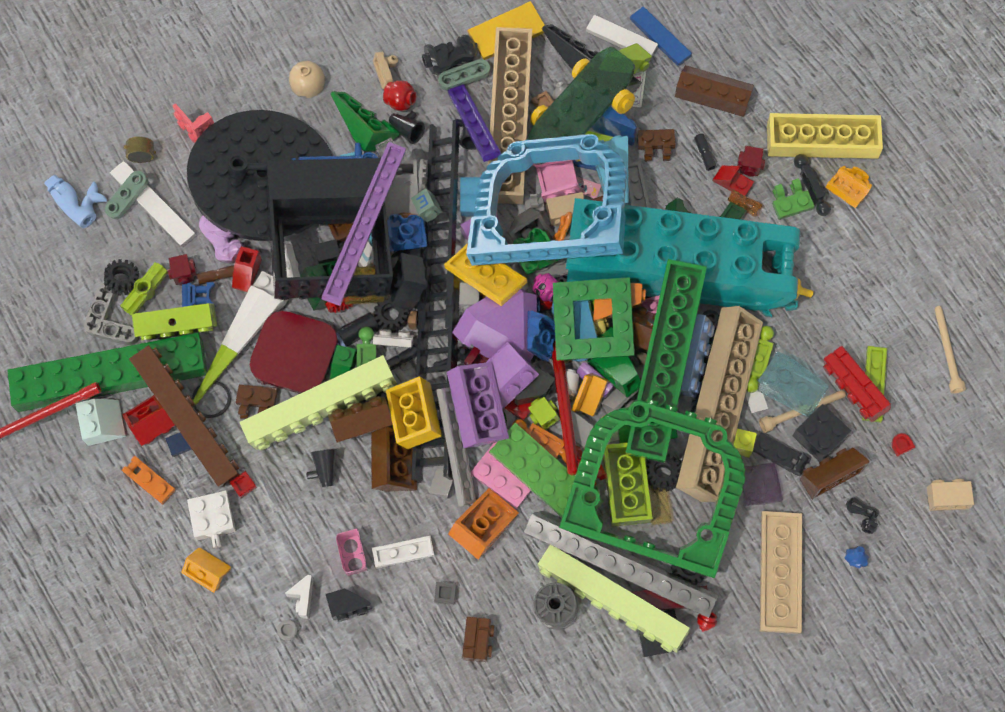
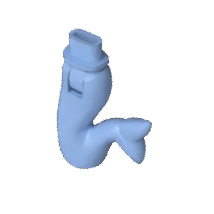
(67, 200)

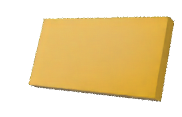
(519, 17)
(493, 280)

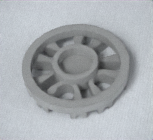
(422, 175)

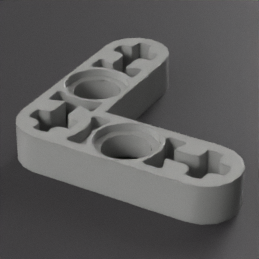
(103, 324)

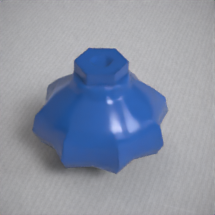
(857, 557)

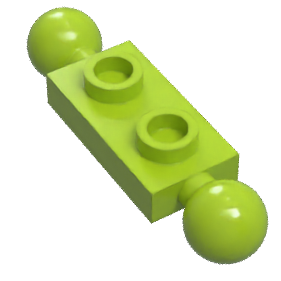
(761, 358)

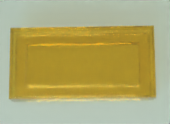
(659, 506)

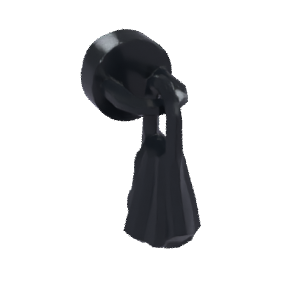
(857, 507)

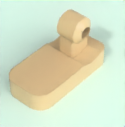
(382, 67)

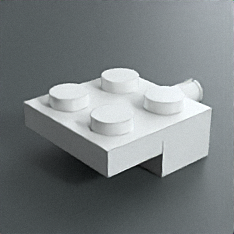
(211, 517)

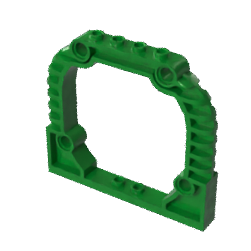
(700, 554)

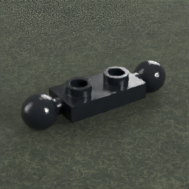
(811, 182)

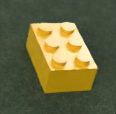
(413, 413)

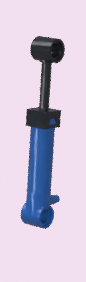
(239, 160)

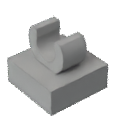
(534, 201)

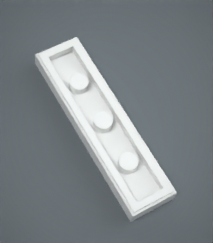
(617, 35)

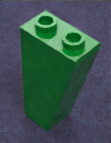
(617, 370)

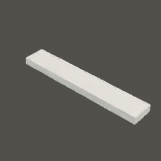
(157, 208)

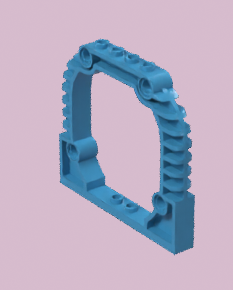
(601, 238)

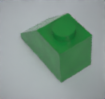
(343, 361)

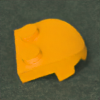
(850, 185)

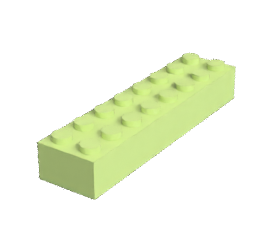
(318, 403)

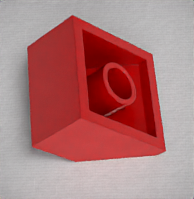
(148, 420)

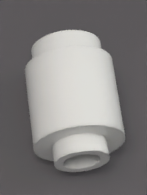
(572, 382)

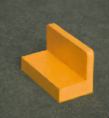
(590, 394)
(205, 569)

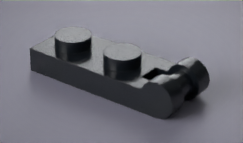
(780, 454)

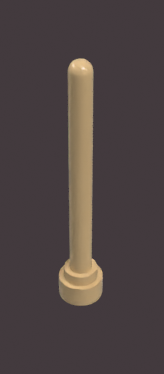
(956, 384)
(768, 423)

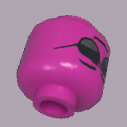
(544, 286)

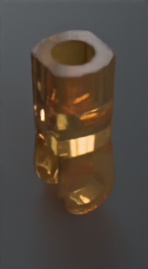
(742, 201)

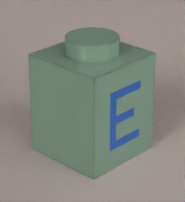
(426, 205)

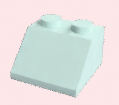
(100, 420)

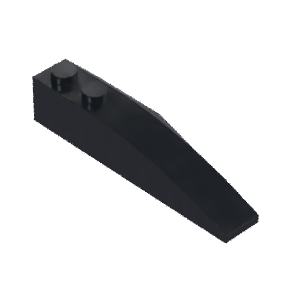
(575, 51)

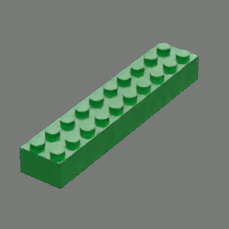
(667, 354)
(51, 381)

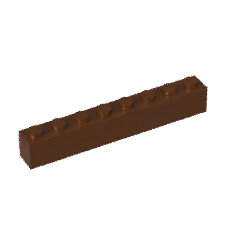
(184, 416)

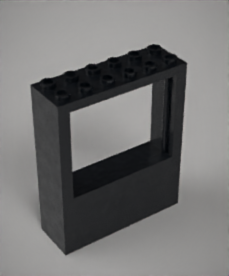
(323, 194)

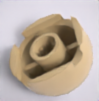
(306, 79)

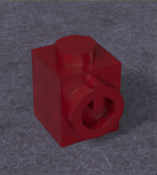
(751, 161)
(182, 269)

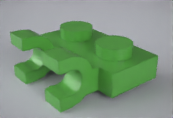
(793, 204)

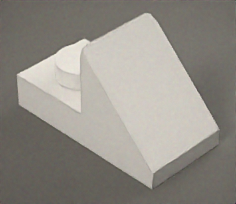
(302, 590)

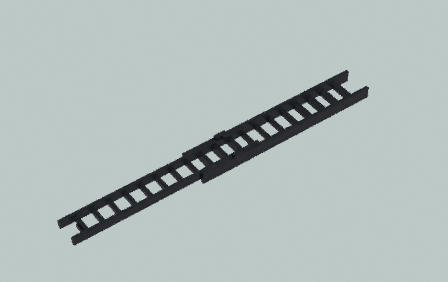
(451, 295)

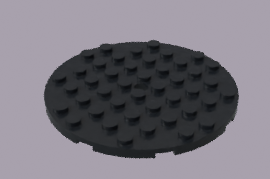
(258, 136)

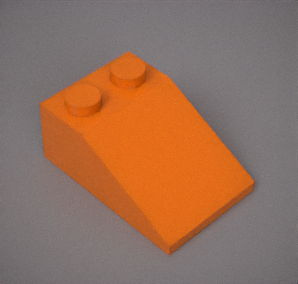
(483, 523)

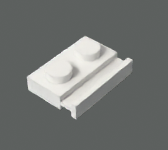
(400, 339)

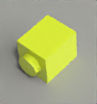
(744, 442)

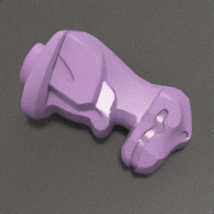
(224, 249)

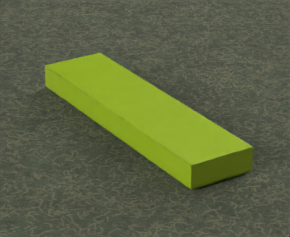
(876, 368)

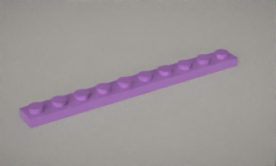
(363, 224)

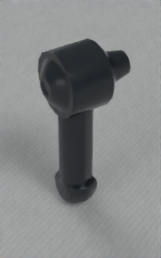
(463, 352)

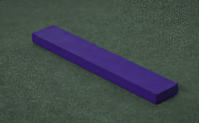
(474, 123)

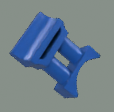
(189, 294)

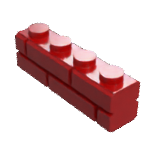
(857, 384)

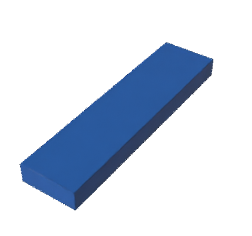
(659, 34)

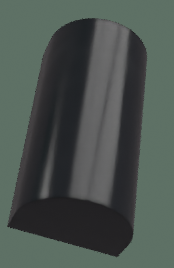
(350, 332)

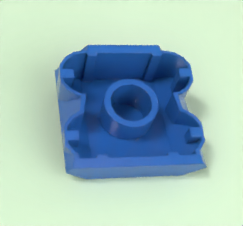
(406, 232)
(540, 335)

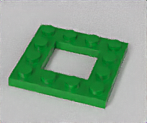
(569, 292)

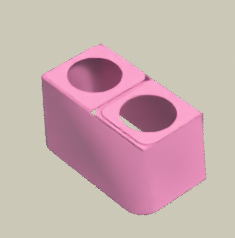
(341, 538)

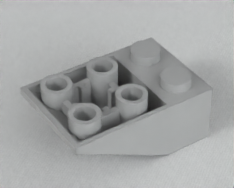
(403, 189)

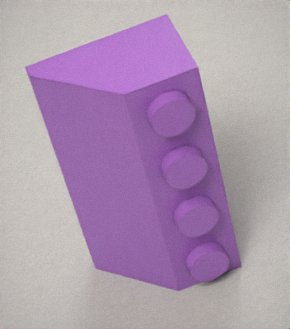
(511, 373)
(477, 404)

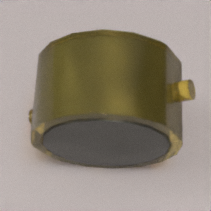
(139, 149)

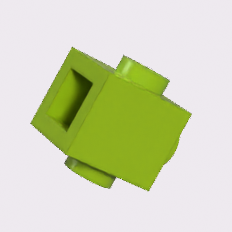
(543, 413)

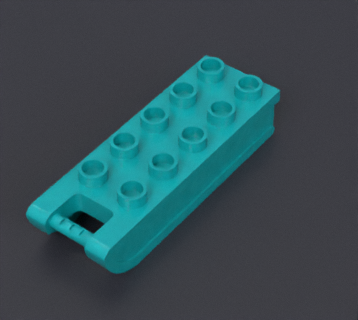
(724, 245)

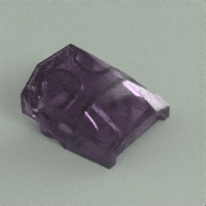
(761, 485)

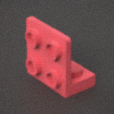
(197, 127)

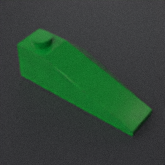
(362, 123)

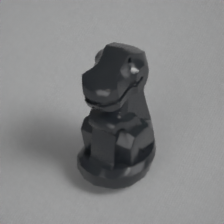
(447, 56)

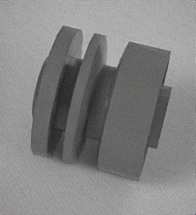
(554, 594)

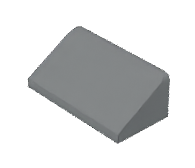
(440, 485)

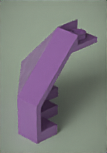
(491, 326)

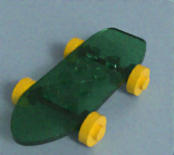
(593, 90)

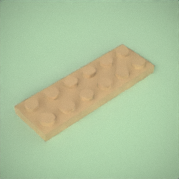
(781, 572)

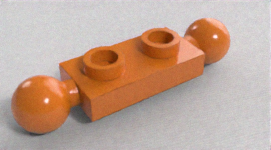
(547, 440)

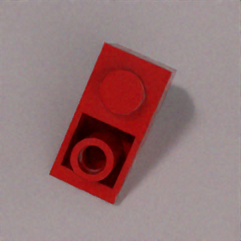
(246, 268)

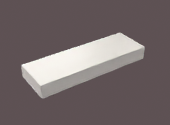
(403, 552)

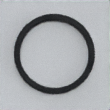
(224, 409)

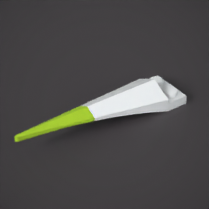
(249, 320)

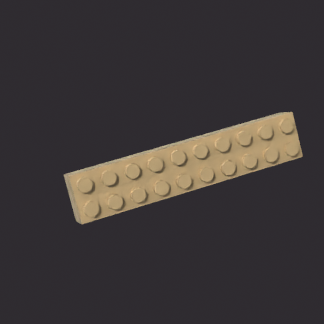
(511, 101)
(720, 399)

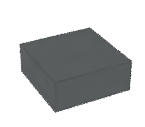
(445, 593)

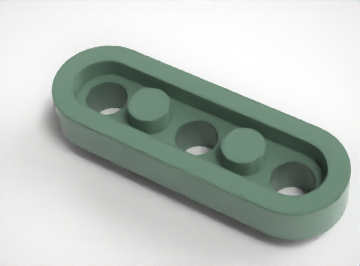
(470, 70)
(133, 190)

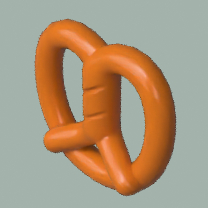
(565, 222)

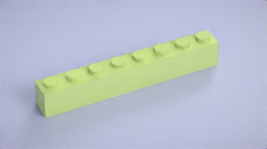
(613, 598)

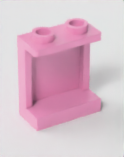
(557, 179)

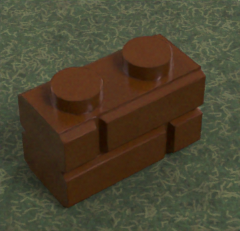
(476, 639)

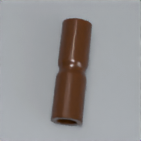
(213, 275)

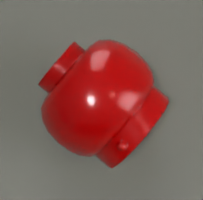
(399, 95)

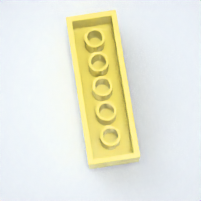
(824, 135)

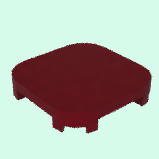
(293, 352)

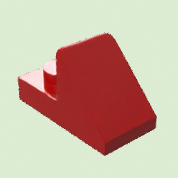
(730, 179)

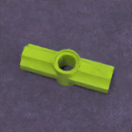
(151, 279)

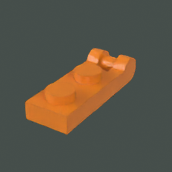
(149, 480)

